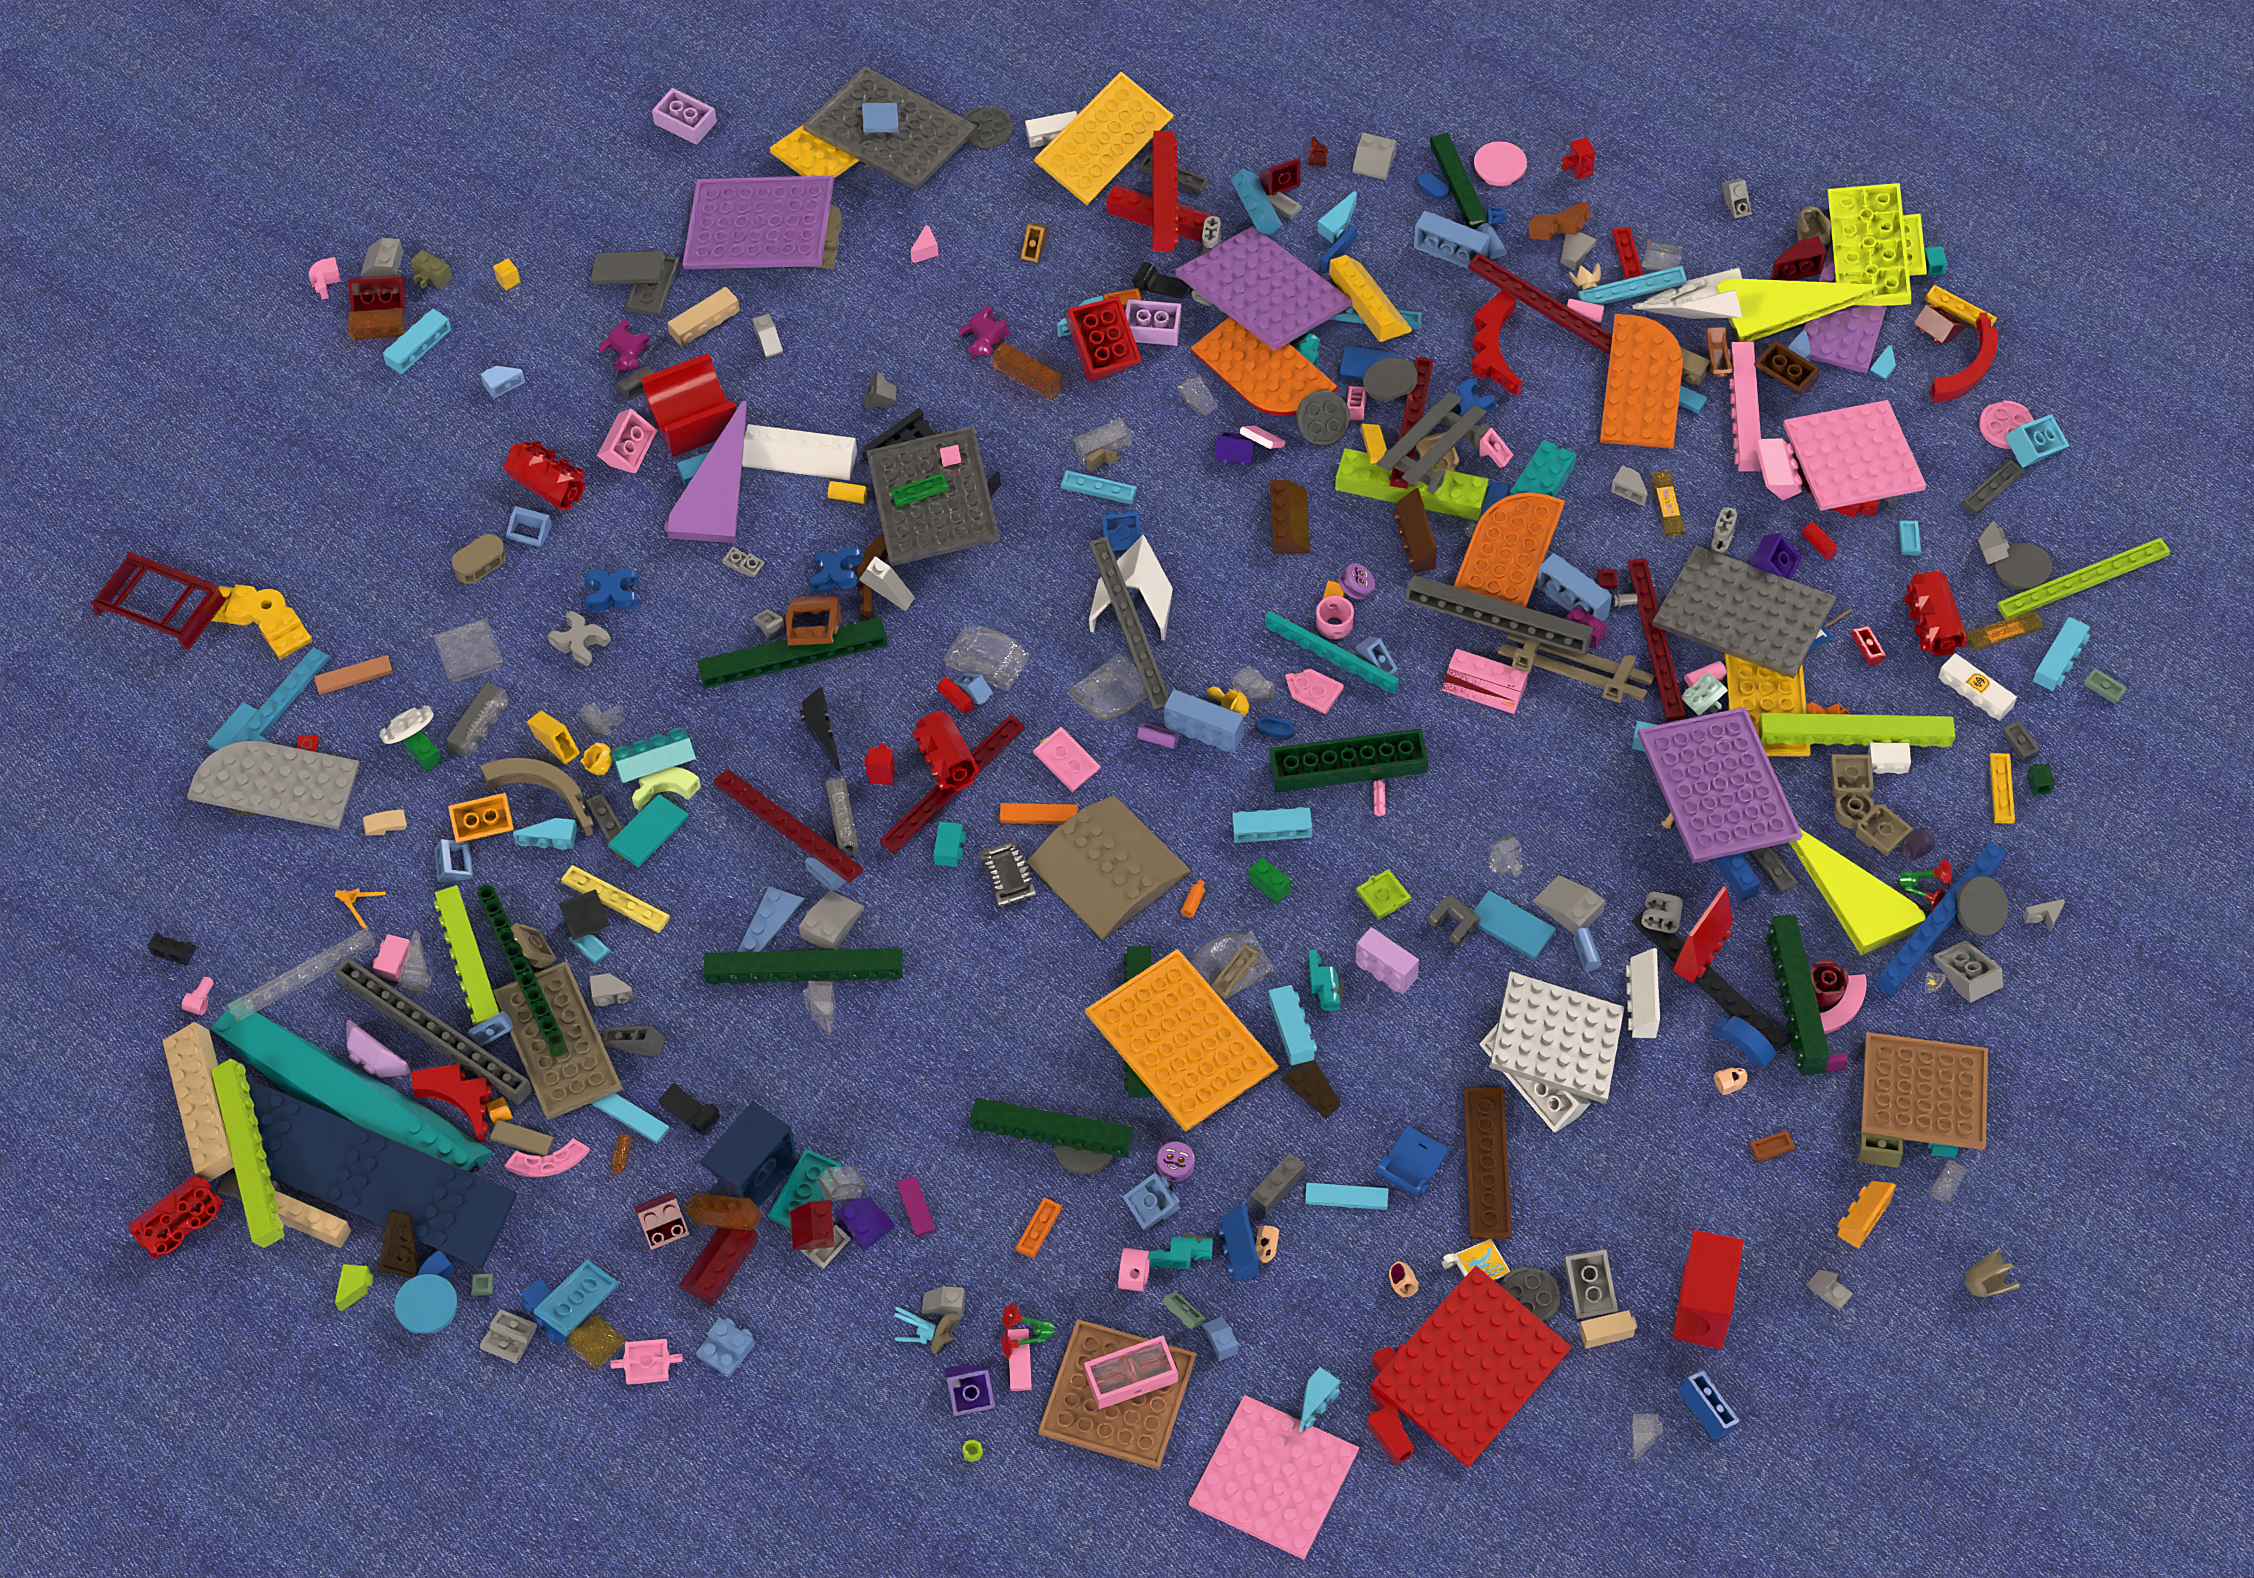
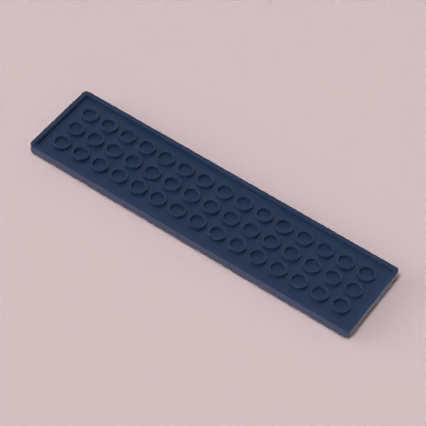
(377, 1174)

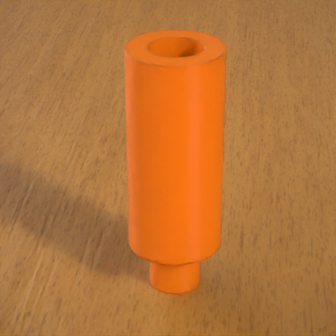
(1193, 899)

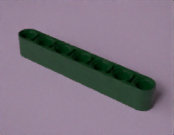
(1458, 180)

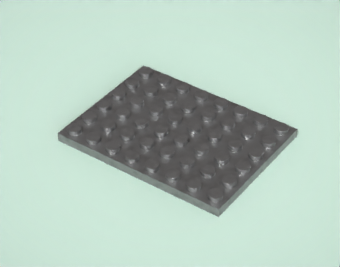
(914, 153)
(940, 522)
(1744, 611)

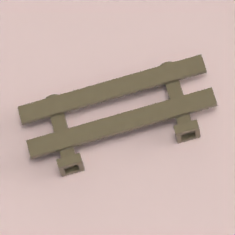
(1613, 688)

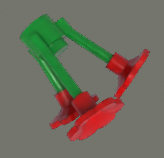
(1911, 879)
(1011, 1316)

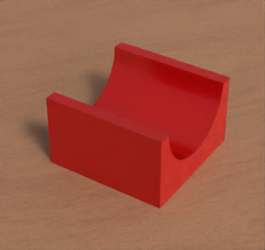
(688, 404)
(1708, 1289)

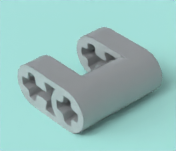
(1211, 233)
(1724, 530)
(1669, 913)

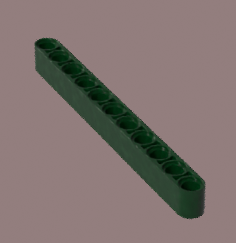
(516, 960)

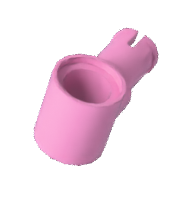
(198, 1000)

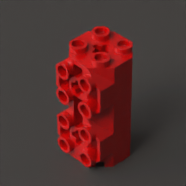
(544, 475)
(1936, 613)
(945, 751)
(175, 1216)

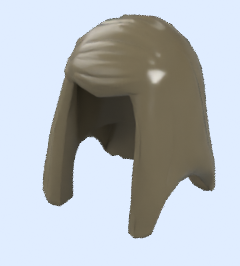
(1813, 223)
(1988, 1276)

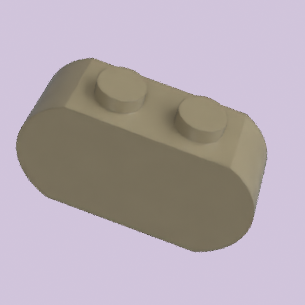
(478, 558)

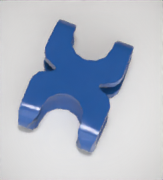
(1466, 392)
(835, 570)
(611, 590)

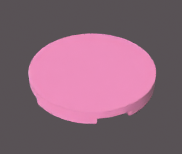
(1500, 163)
(2000, 420)

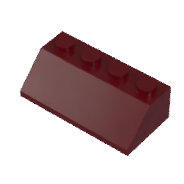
(718, 1263)

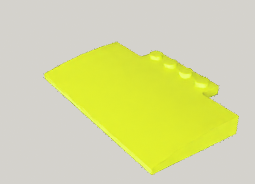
(1876, 241)

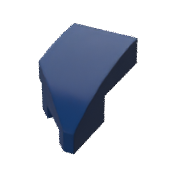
(1496, 214)

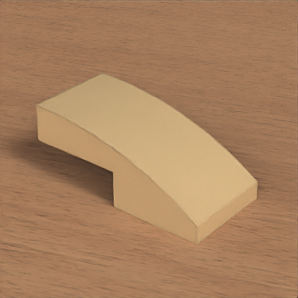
(381, 822)

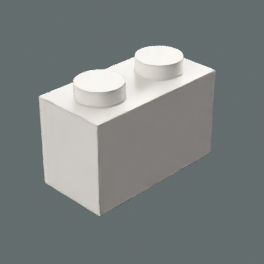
(1890, 757)

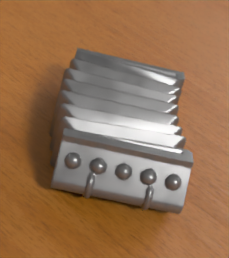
(1007, 873)

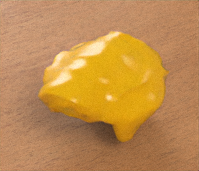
(597, 759)

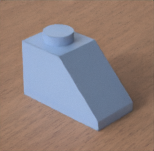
(501, 380)

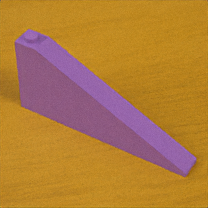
(712, 497)

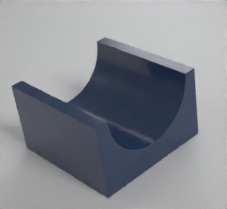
(752, 1156)

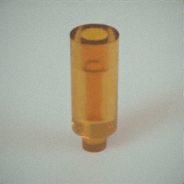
(621, 1153)

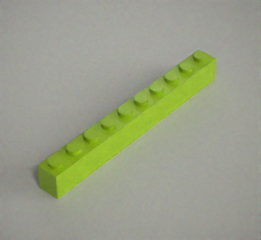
(1855, 729)
(247, 1153)

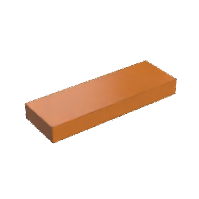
(1038, 1228)

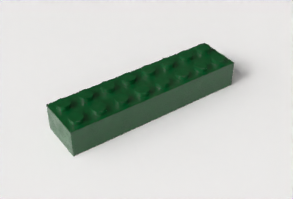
(1348, 760)
(1797, 995)

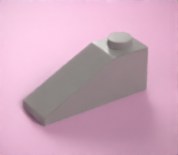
(887, 583)

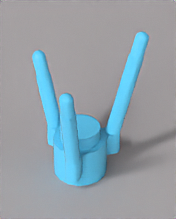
(925, 1329)

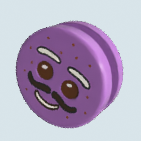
(1356, 581)
(1175, 1161)

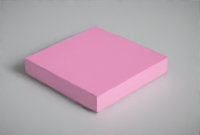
(1262, 437)

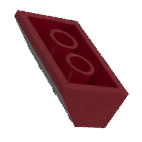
(377, 292)

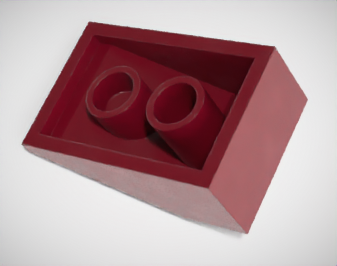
(1800, 261)

